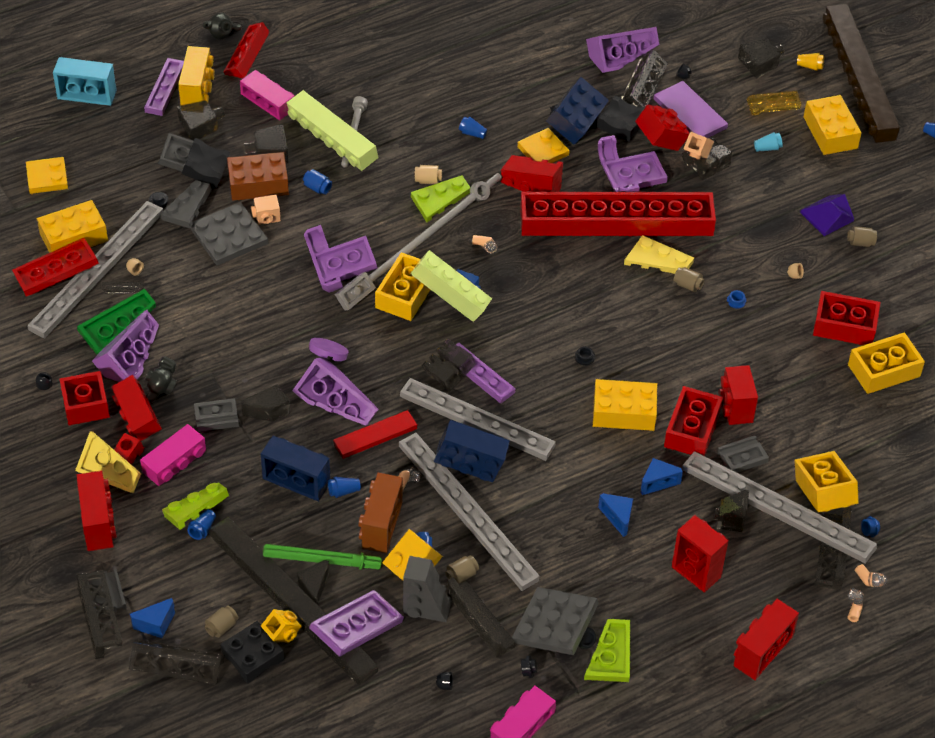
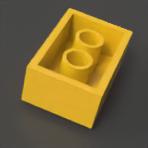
(196, 75)
(832, 124)
(71, 225)
(400, 291)
(886, 363)
(625, 405)
(826, 481)

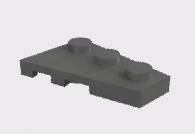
(186, 205)

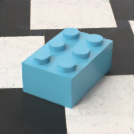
(84, 81)

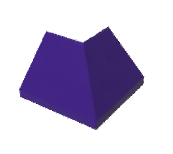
(829, 213)

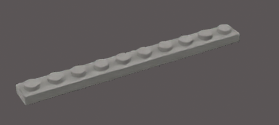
(84, 281)
(781, 507)
(470, 512)

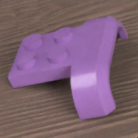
(630, 172)
(339, 261)

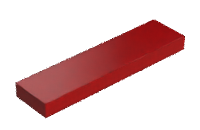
(375, 434)

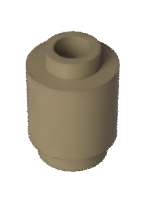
(862, 236)
(689, 279)
(462, 569)
(221, 621)

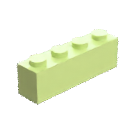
(451, 286)

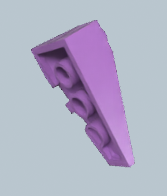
(618, 49)
(128, 349)
(330, 389)

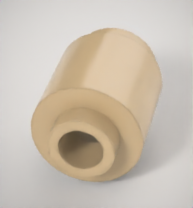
(428, 174)

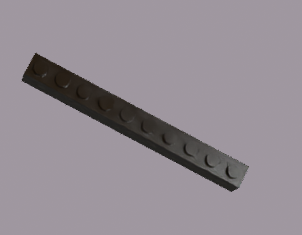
(861, 73)

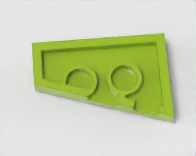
(440, 195)
(189, 507)
(612, 654)

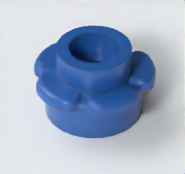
(736, 299)
(870, 526)

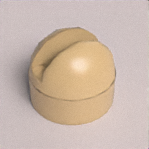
(134, 266)
(796, 271)

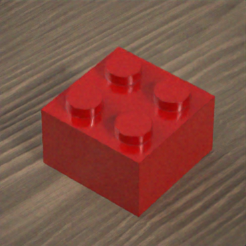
(662, 127)
(738, 395)
(84, 398)

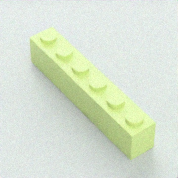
(332, 130)

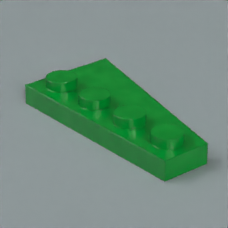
(107, 325)

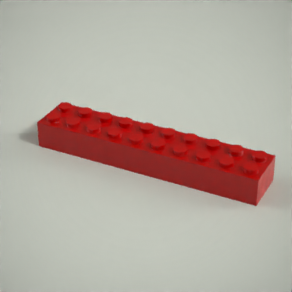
(617, 214)

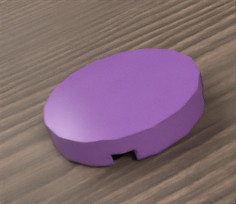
(325, 348)

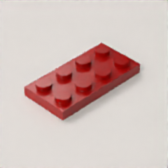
(55, 267)

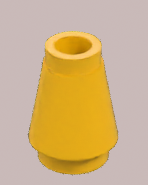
(812, 61)

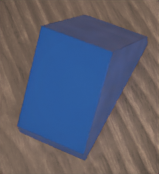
(660, 476)
(617, 510)
(154, 619)

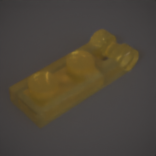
(773, 102)

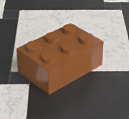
(257, 176)
(381, 512)

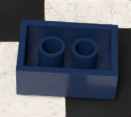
(577, 110)
(471, 451)
(295, 468)

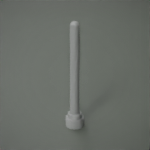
(359, 106)

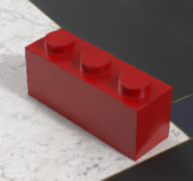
(135, 408)

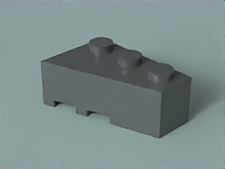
(423, 592)

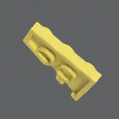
(655, 254)
(101, 457)

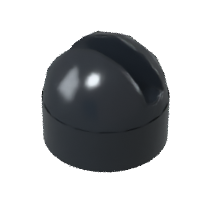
(684, 71)
(44, 381)
(445, 680)

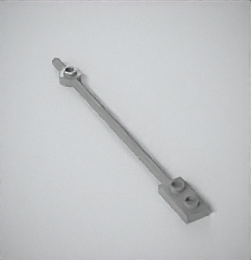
(363, 285)

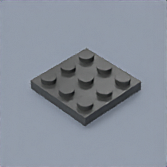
(228, 233)
(555, 621)

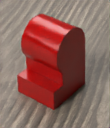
(129, 447)

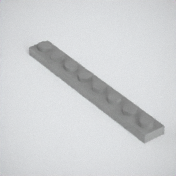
(477, 418)

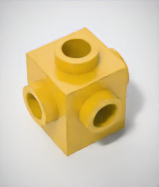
(281, 626)

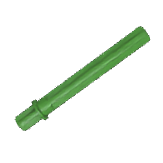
(317, 556)

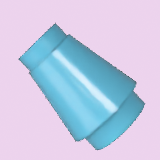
(769, 142)

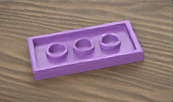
(691, 110)
(356, 622)

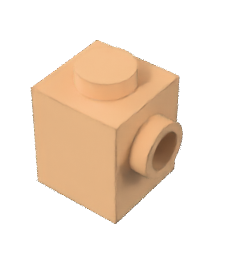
(698, 145)
(266, 209)

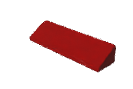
(247, 50)

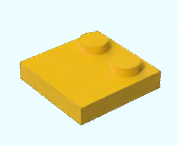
(543, 146)
(46, 175)
(408, 546)

